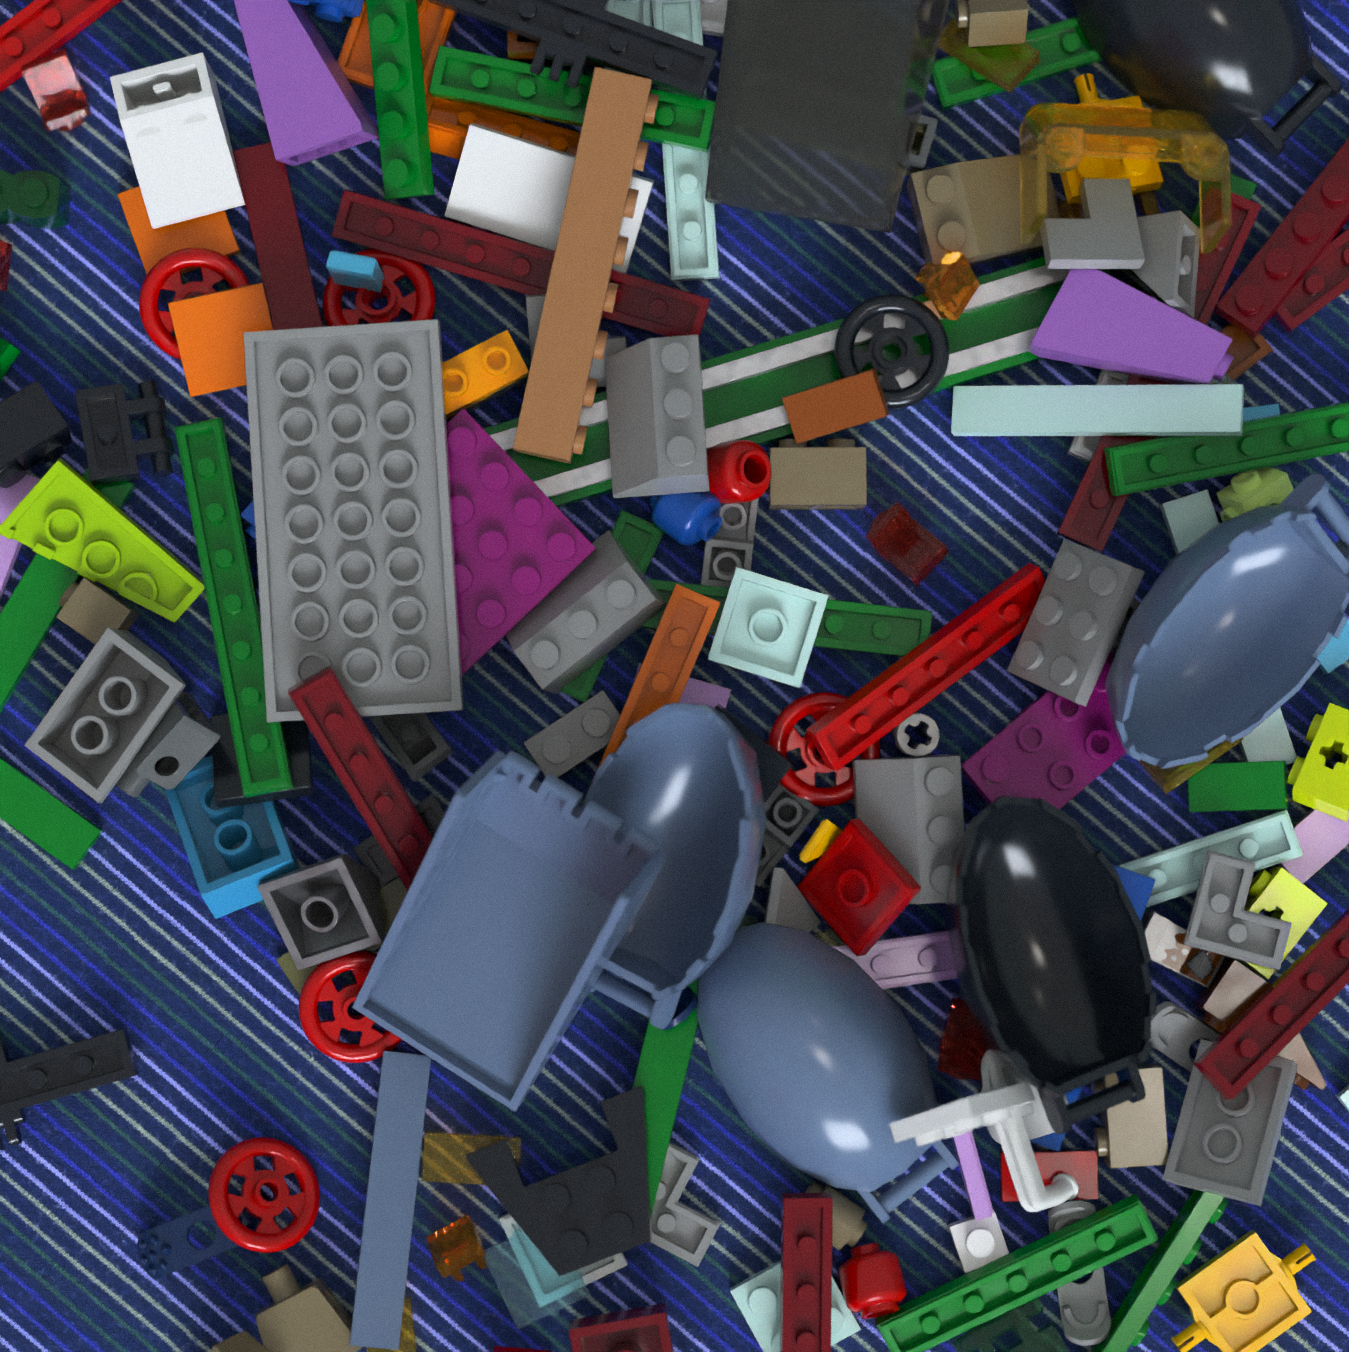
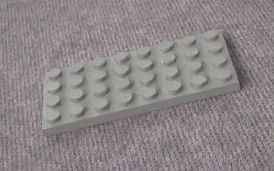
(354, 515)

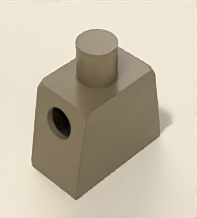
(302, 1317)

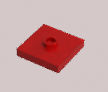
(858, 887)

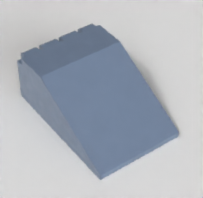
(508, 925)

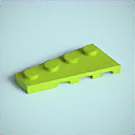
(89, 533)

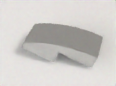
(730, 545)

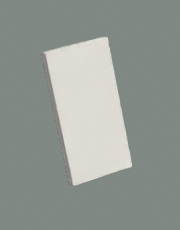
(523, 189)

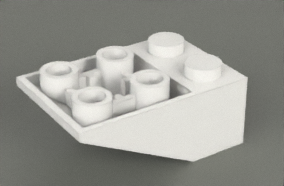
(178, 140)

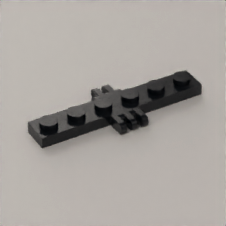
(585, 31)
(59, 1074)

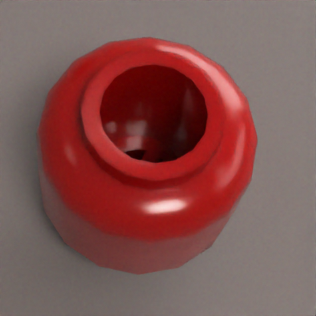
(738, 471)
(872, 1281)

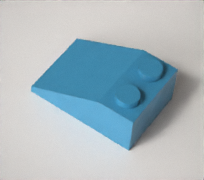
(229, 845)

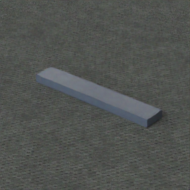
(390, 1201)

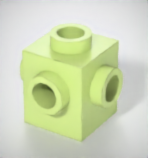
(1252, 490)

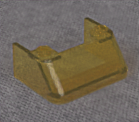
(1061, 134)

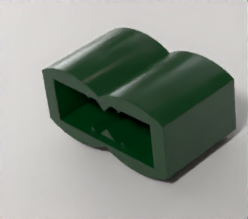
(34, 198)

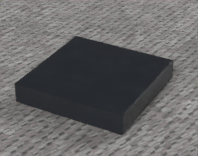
(226, 772)

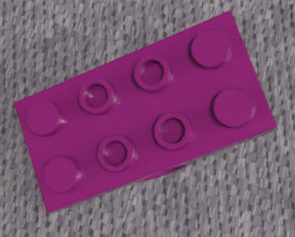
(1048, 749)

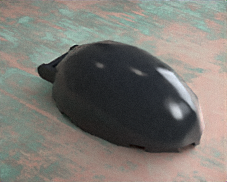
(1212, 59)
(1050, 956)

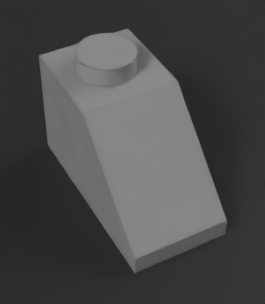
(1171, 258)

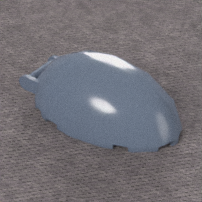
(1231, 629)
(700, 794)
(818, 1062)

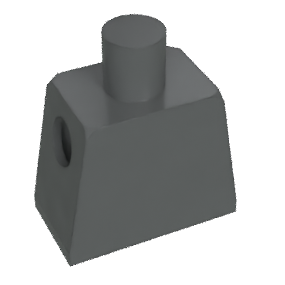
(172, 748)

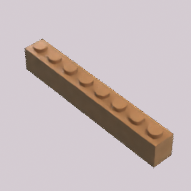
(583, 266)

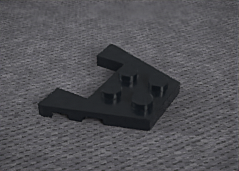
(586, 1209)

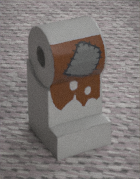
(1167, 950)

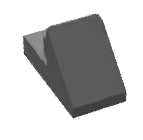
(413, 741)

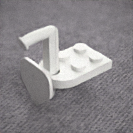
(1012, 1117)

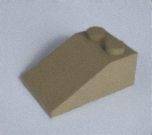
(973, 210)

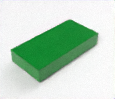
(1239, 787)

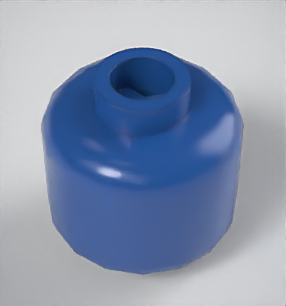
(687, 516)

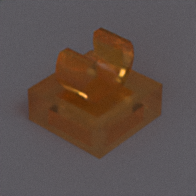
(949, 284)
(456, 1248)

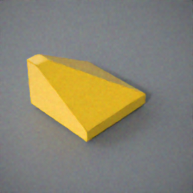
(820, 841)

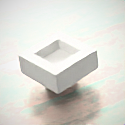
(978, 1241)

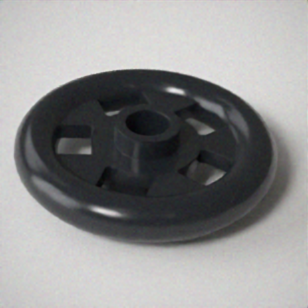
(918, 321)

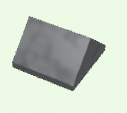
(325, 909)

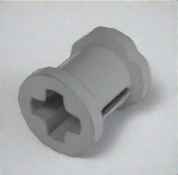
(929, 729)

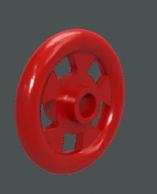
(167, 276)
(418, 304)
(786, 738)
(325, 1033)
(228, 1207)

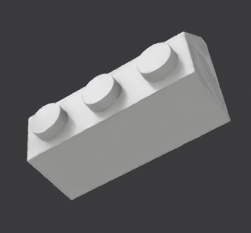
(657, 418)
(585, 616)
(106, 713)
(915, 814)

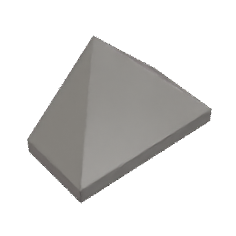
(787, 905)

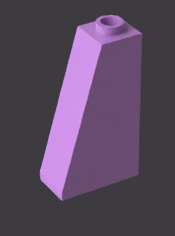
(300, 84)
(1127, 332)

